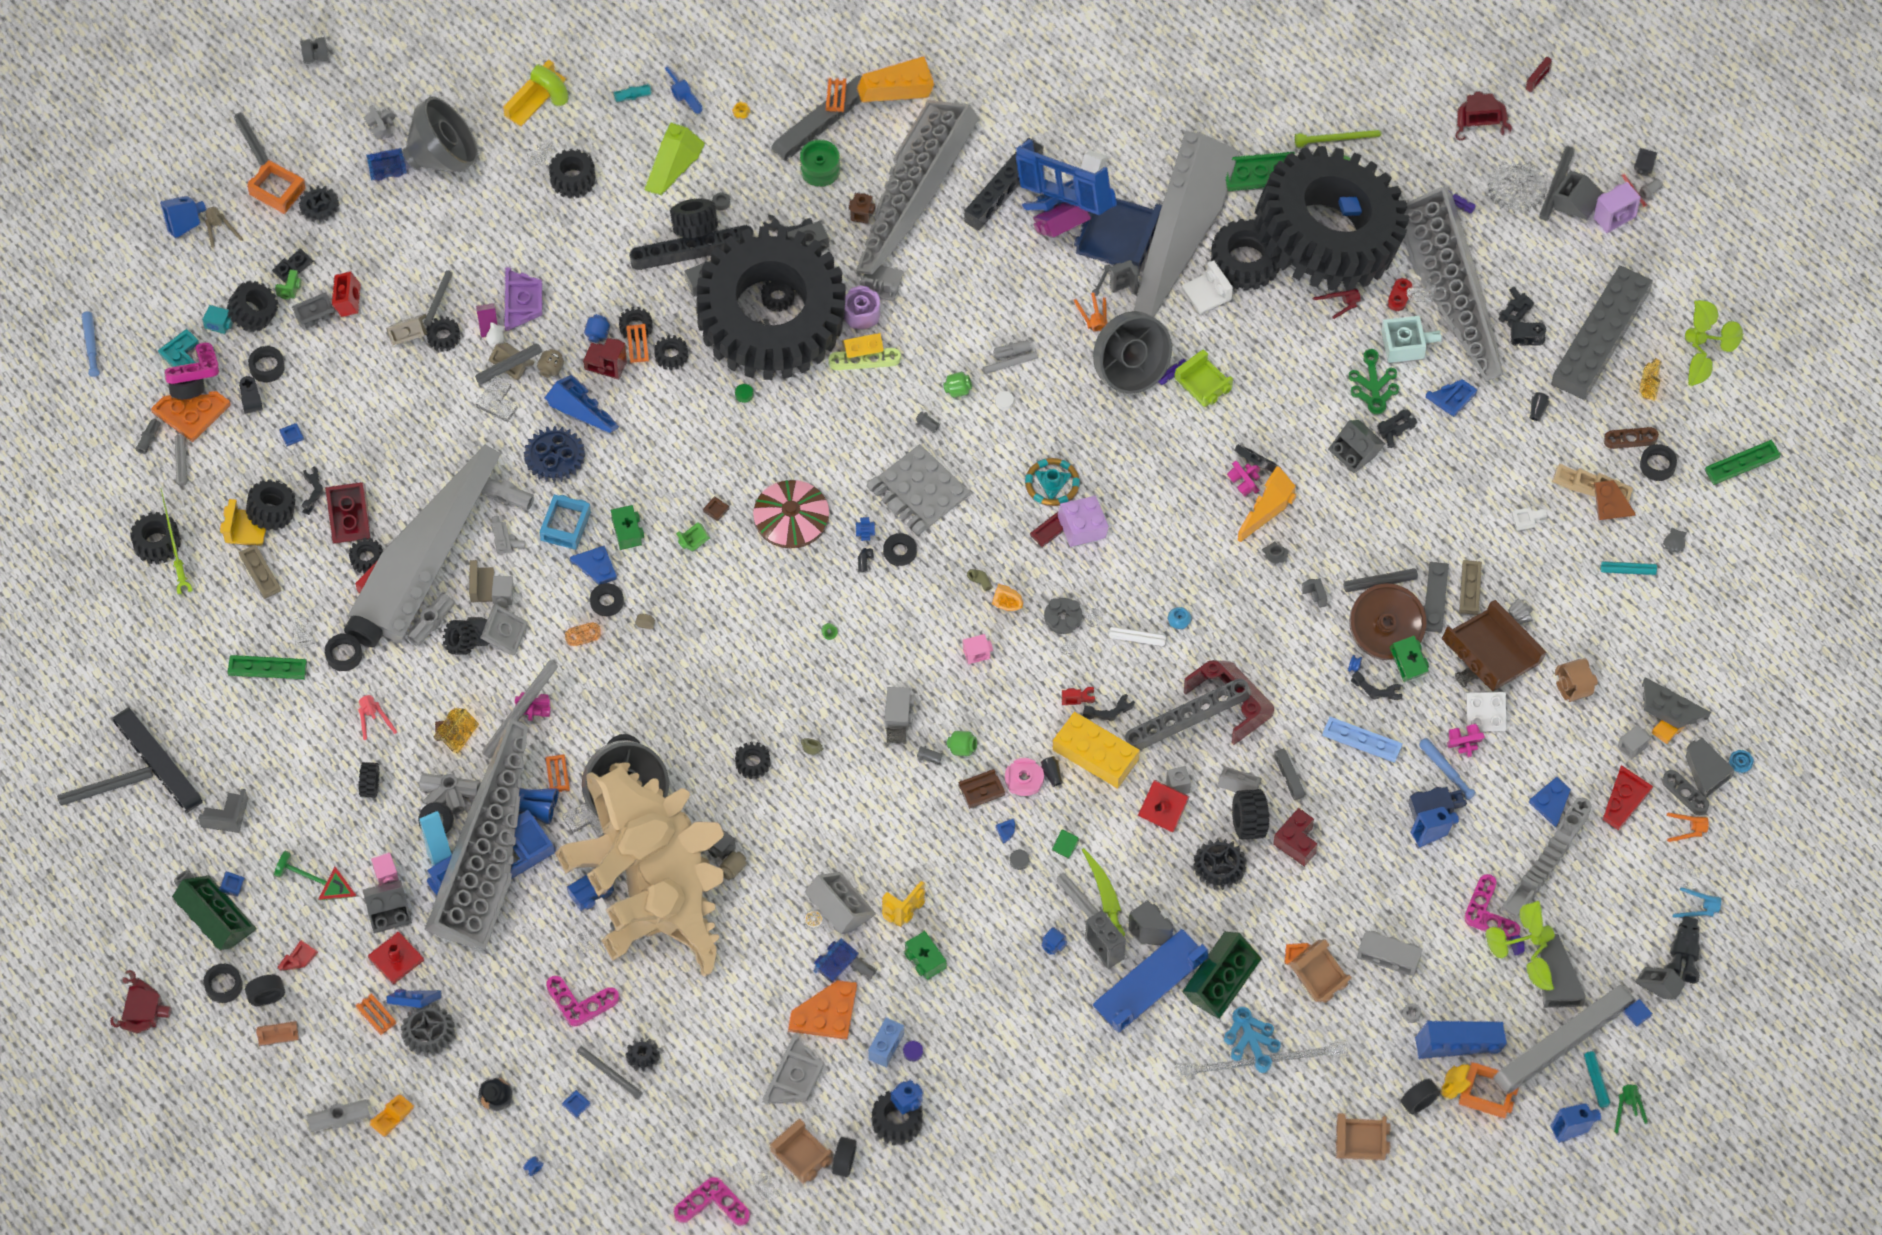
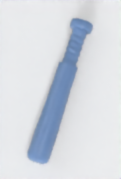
(89, 334)
(1434, 754)

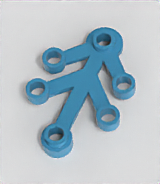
(1252, 1037)

